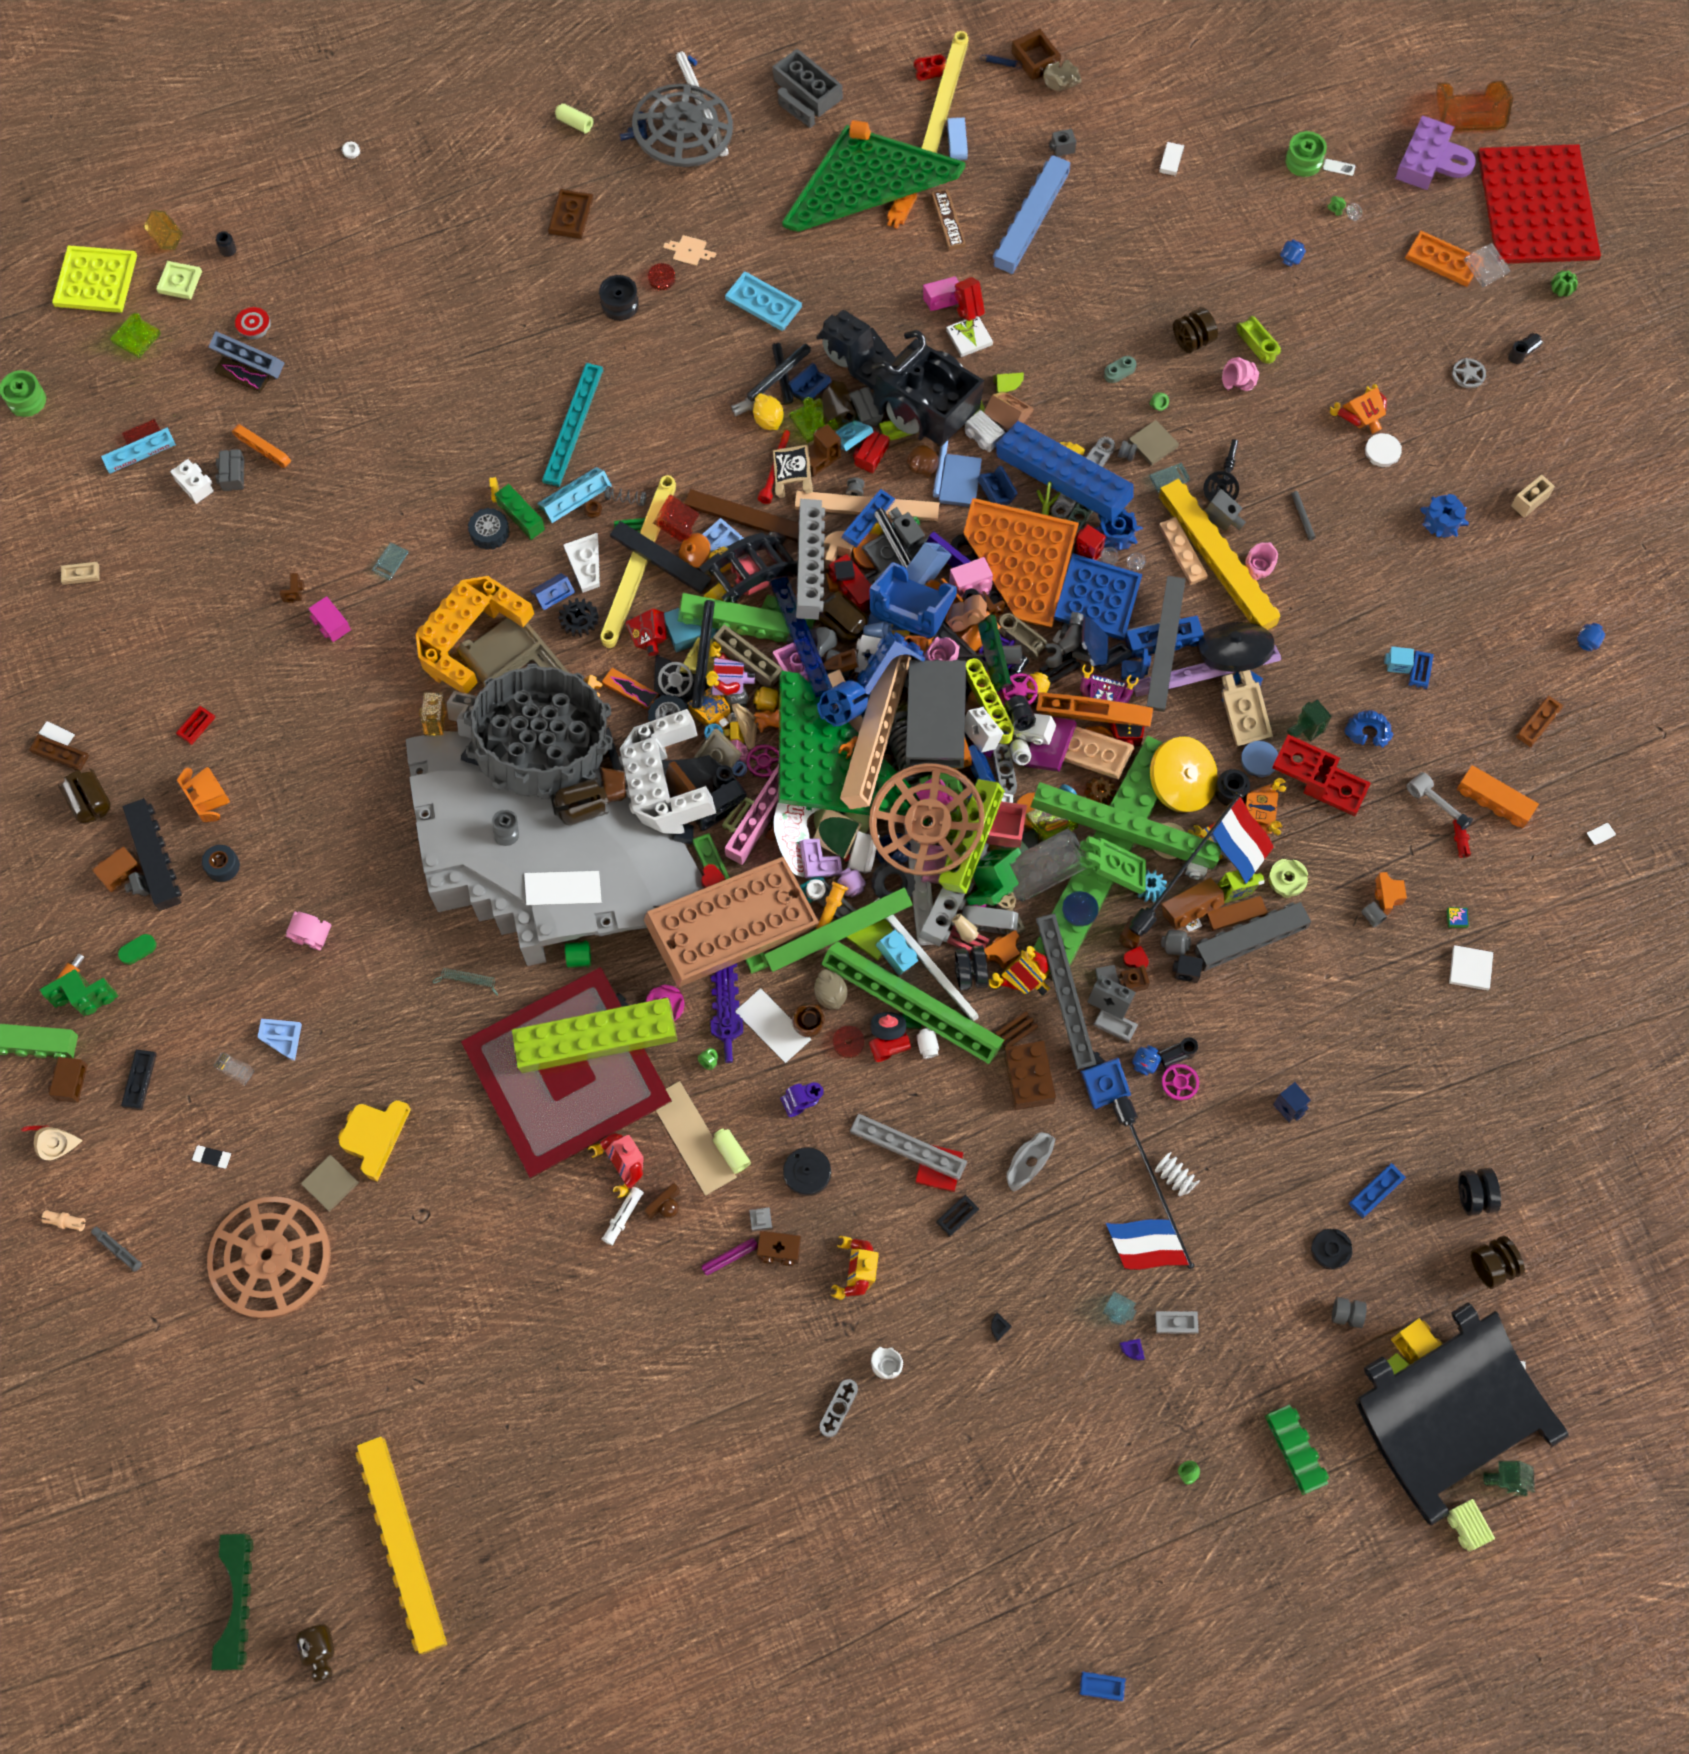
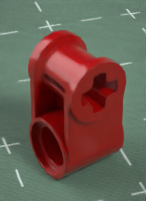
(931, 67)

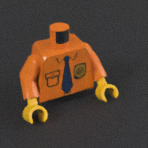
(1263, 806)

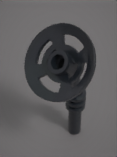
(1227, 477)

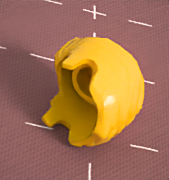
(767, 412)

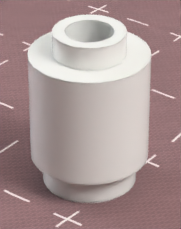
(1020, 752)
(927, 1043)

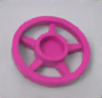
(1021, 688)
(763, 760)
(1180, 1082)

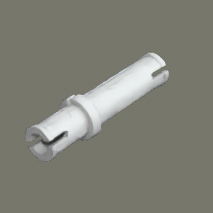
(622, 1216)

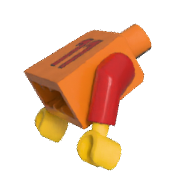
(1363, 409)

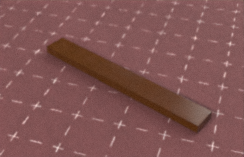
(742, 514)

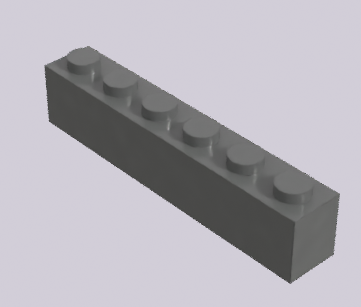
(1252, 936)

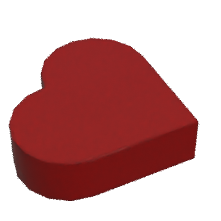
(711, 876)
(1136, 958)

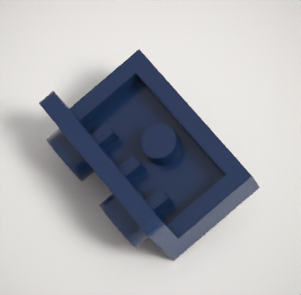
(809, 383)
(998, 486)

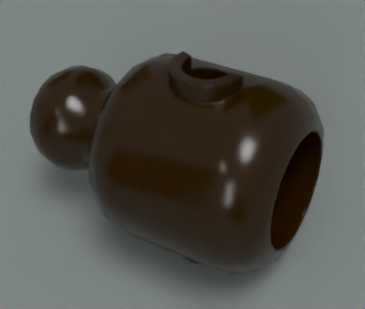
(315, 1650)

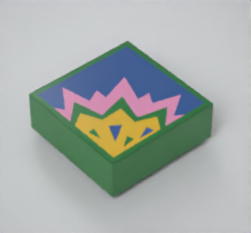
(1457, 917)

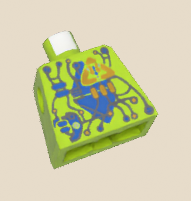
(1235, 888)

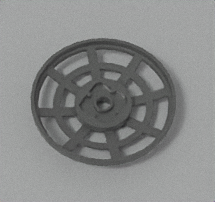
(682, 129)

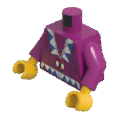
(1106, 688)

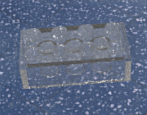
(1047, 864)

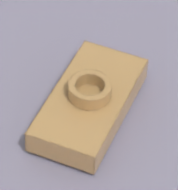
(80, 573)

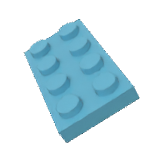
(763, 301)

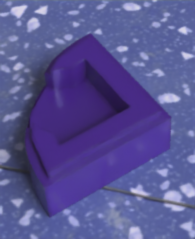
(1132, 1349)

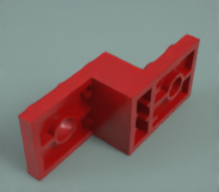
(1321, 775)

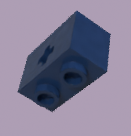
(1292, 1103)

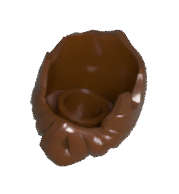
(923, 460)
(808, 1020)

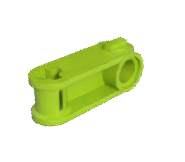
(1258, 340)

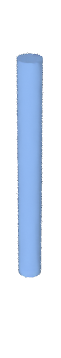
(940, 469)

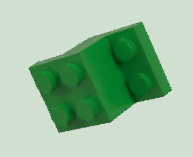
(994, 876)
(81, 995)

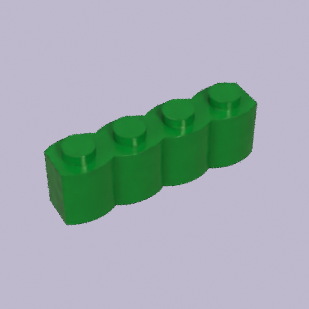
(1296, 1450)

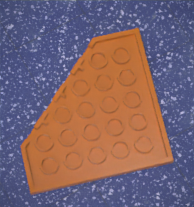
(1025, 556)

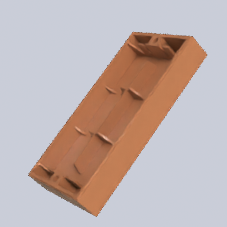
(730, 921)

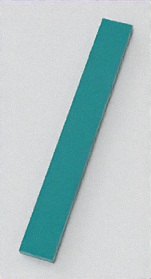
(572, 425)

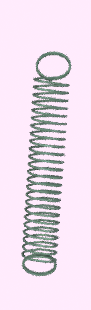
(467, 978)

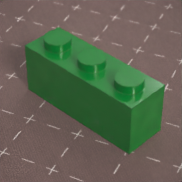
(519, 511)

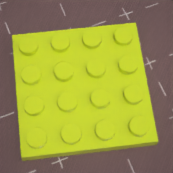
(94, 279)

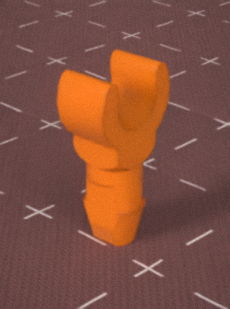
(849, 746)

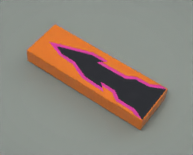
(630, 688)

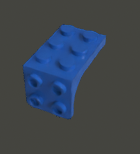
(888, 649)

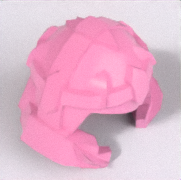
(1240, 374)

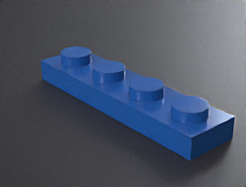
(866, 519)

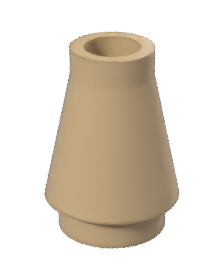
(965, 928)

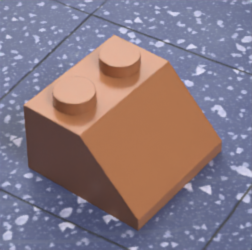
(1007, 410)

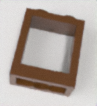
(1029, 42)

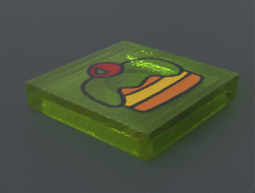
(1048, 824)

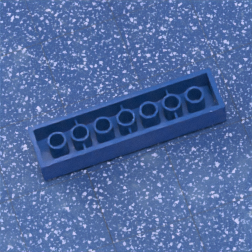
(1066, 470)

